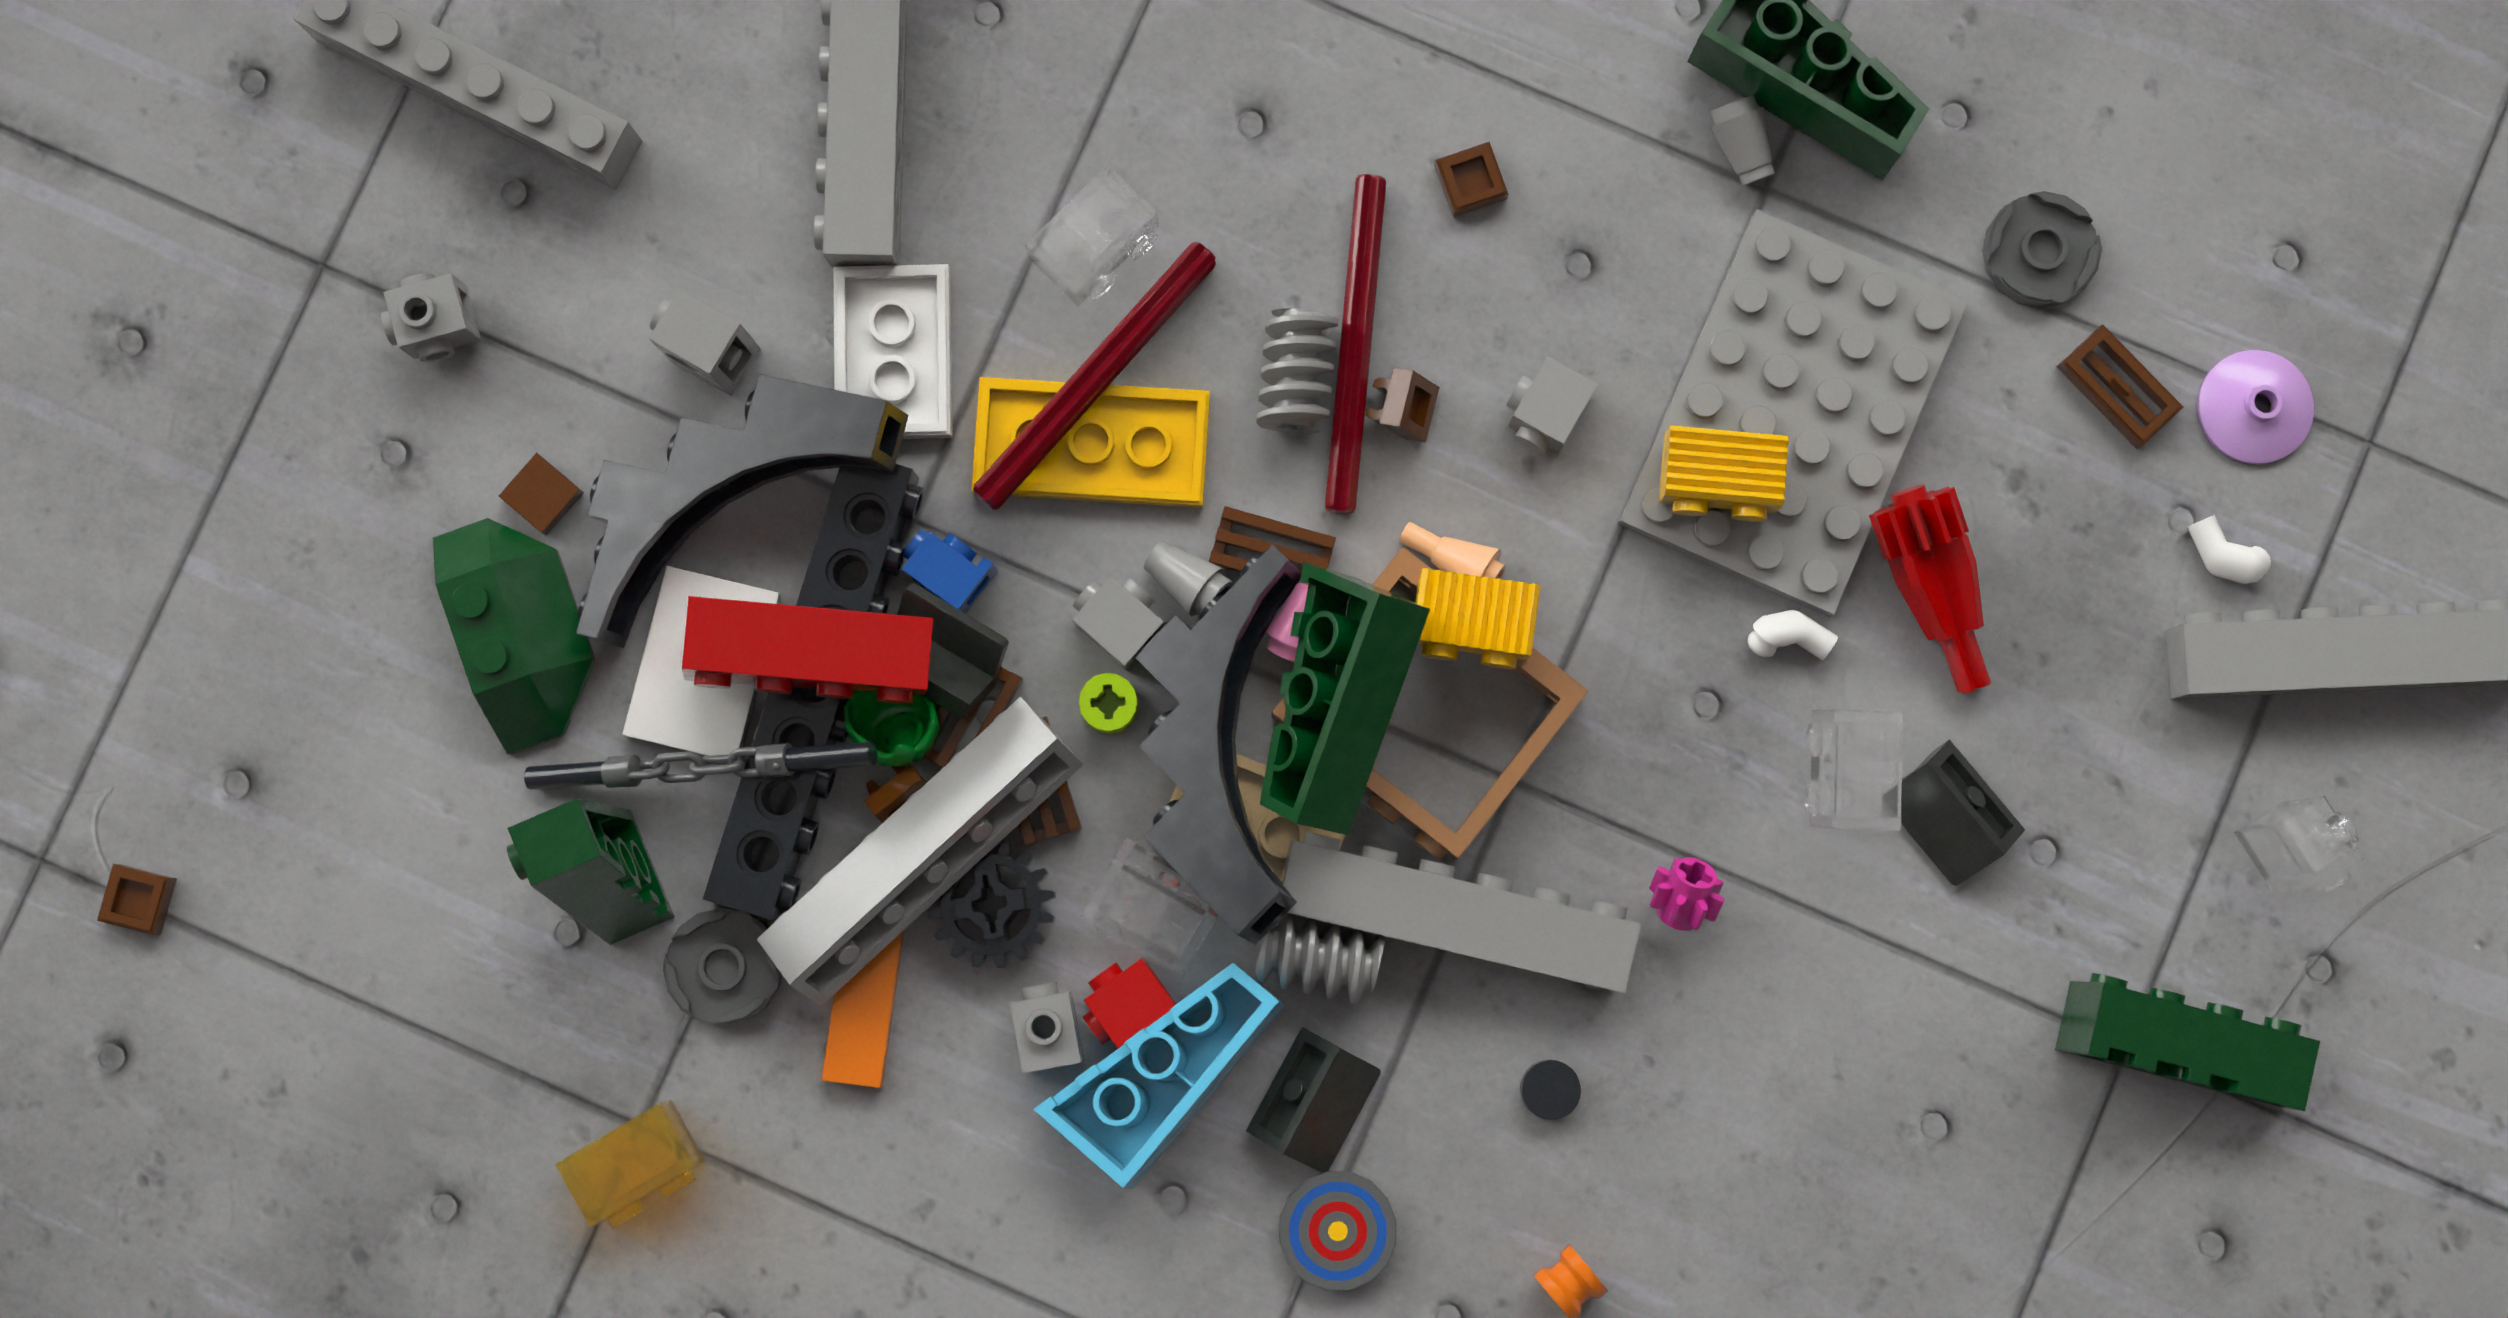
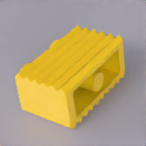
(1723, 472)
(1477, 617)

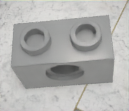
(703, 341)

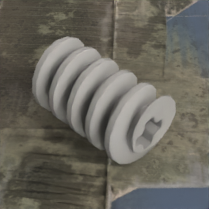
(1295, 370)
(1320, 958)

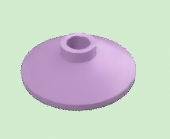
(2233, 421)

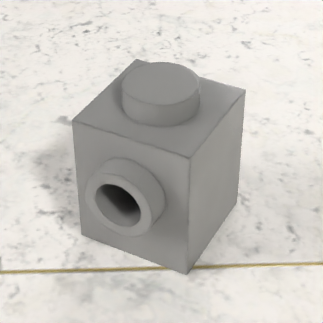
(1549, 406)
(1117, 618)
(1046, 1028)

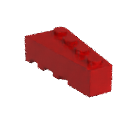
(806, 649)

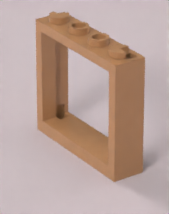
(1537, 671)

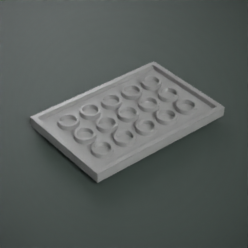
(1811, 351)

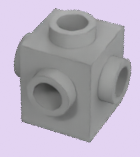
(429, 316)

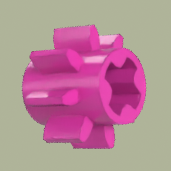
(1686, 894)

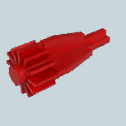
(1936, 574)

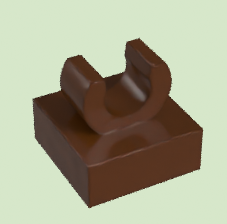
(1407, 404)
(893, 794)

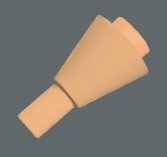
(1454, 554)

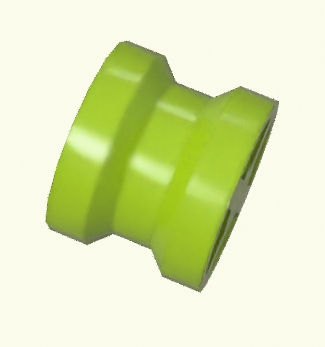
(1118, 713)

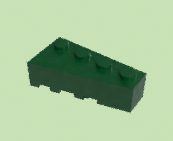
(1811, 78)
(591, 867)
(2188, 1043)

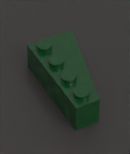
(1338, 697)

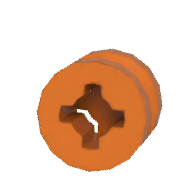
(1570, 1282)

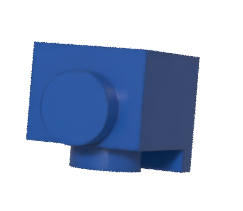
(947, 569)

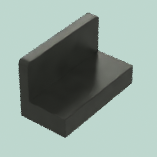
(962, 654)
(1956, 815)
(1313, 1101)

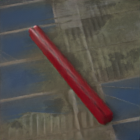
(1355, 344)
(1094, 376)

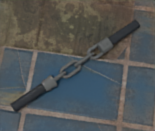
(770, 761)

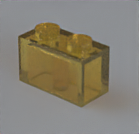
(631, 1164)

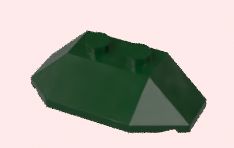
(513, 629)

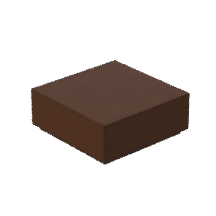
(1471, 179)
(541, 494)
(136, 899)

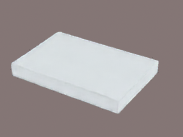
(897, 341)
(673, 709)

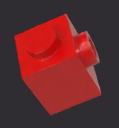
(1125, 1002)

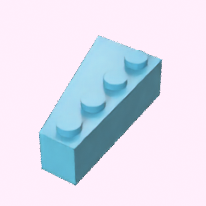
(1156, 1082)

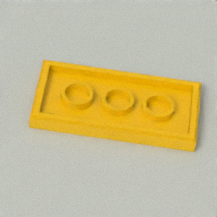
(1123, 449)

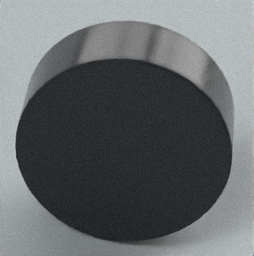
(1550, 1089)

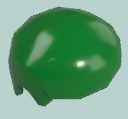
(898, 730)

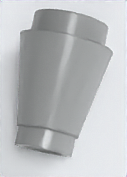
(1744, 138)
(1186, 577)

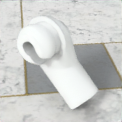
(2225, 558)
(1787, 629)

